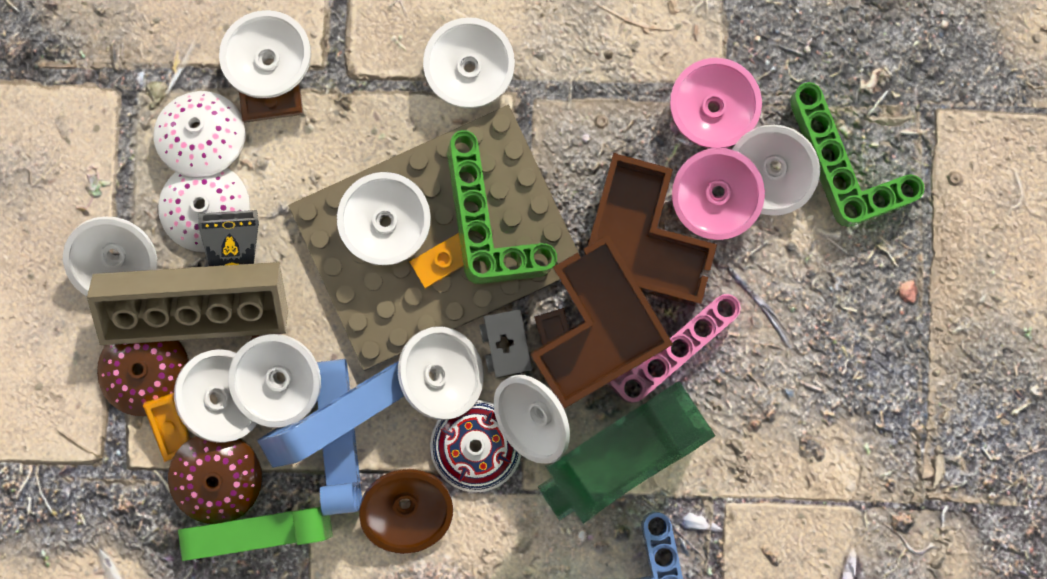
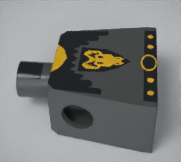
(229, 236)

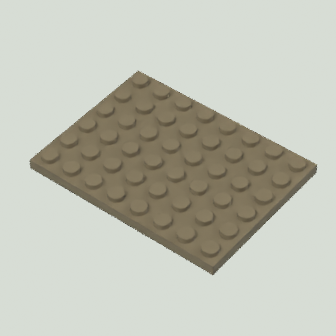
(388, 302)

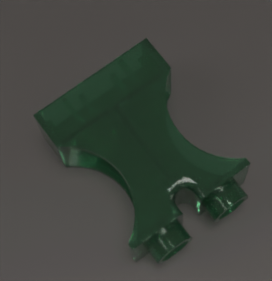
(625, 453)

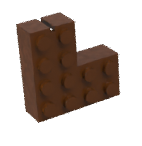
(658, 259)
(616, 331)

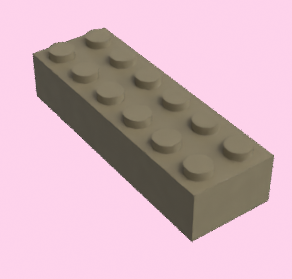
(188, 303)

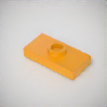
(438, 261)
(166, 425)

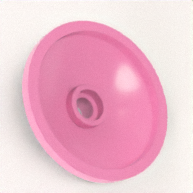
(719, 83)
(713, 215)

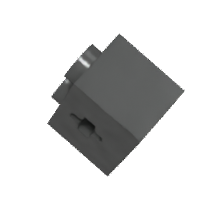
(511, 326)

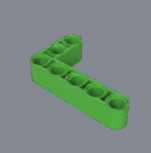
(842, 167)
(480, 222)
(255, 533)

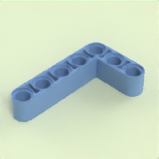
(304, 438)
(340, 457)
(655, 542)

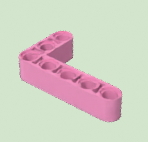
(669, 361)

